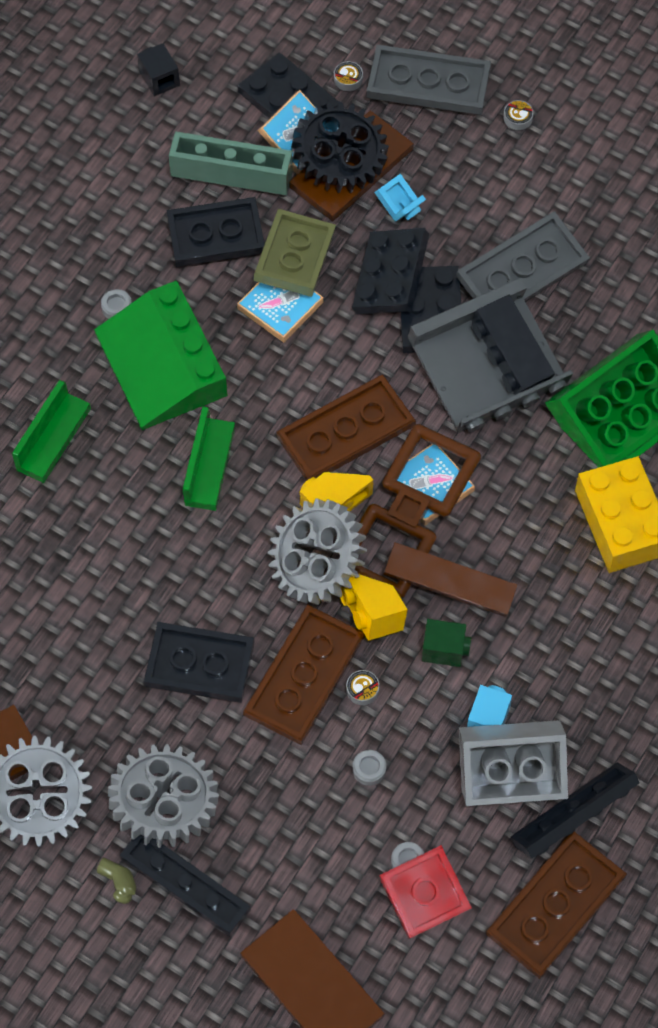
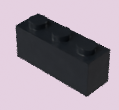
(511, 345)

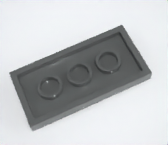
(429, 79)
(537, 255)

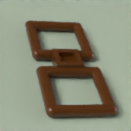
(411, 504)

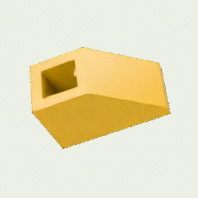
(374, 607)

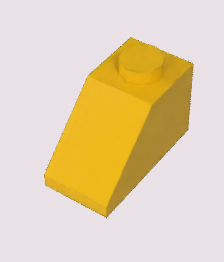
(338, 487)

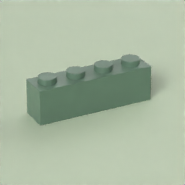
(231, 163)

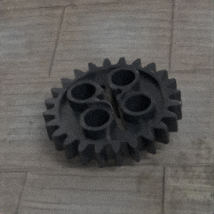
(339, 147)

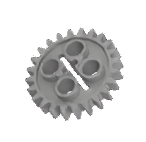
(308, 580)
(36, 760)
(189, 809)

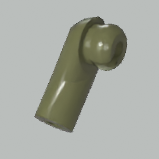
(121, 877)

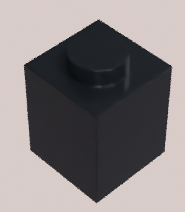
(158, 69)

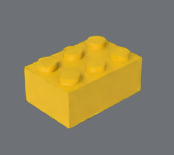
(620, 512)

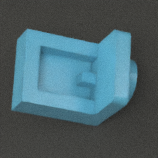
(399, 198)

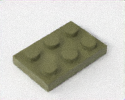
(294, 252)

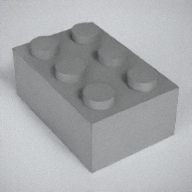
(513, 763)

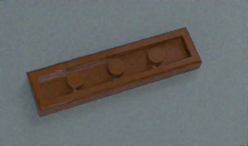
(450, 579)

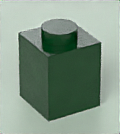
(445, 643)

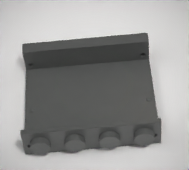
(461, 367)

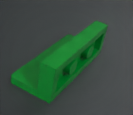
(50, 433)
(208, 462)

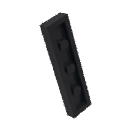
(574, 811)
(186, 884)

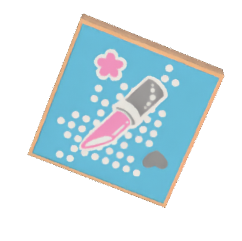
(280, 127)
(278, 309)
(432, 474)

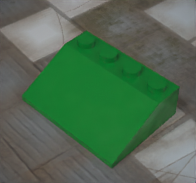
(161, 356)
(613, 404)

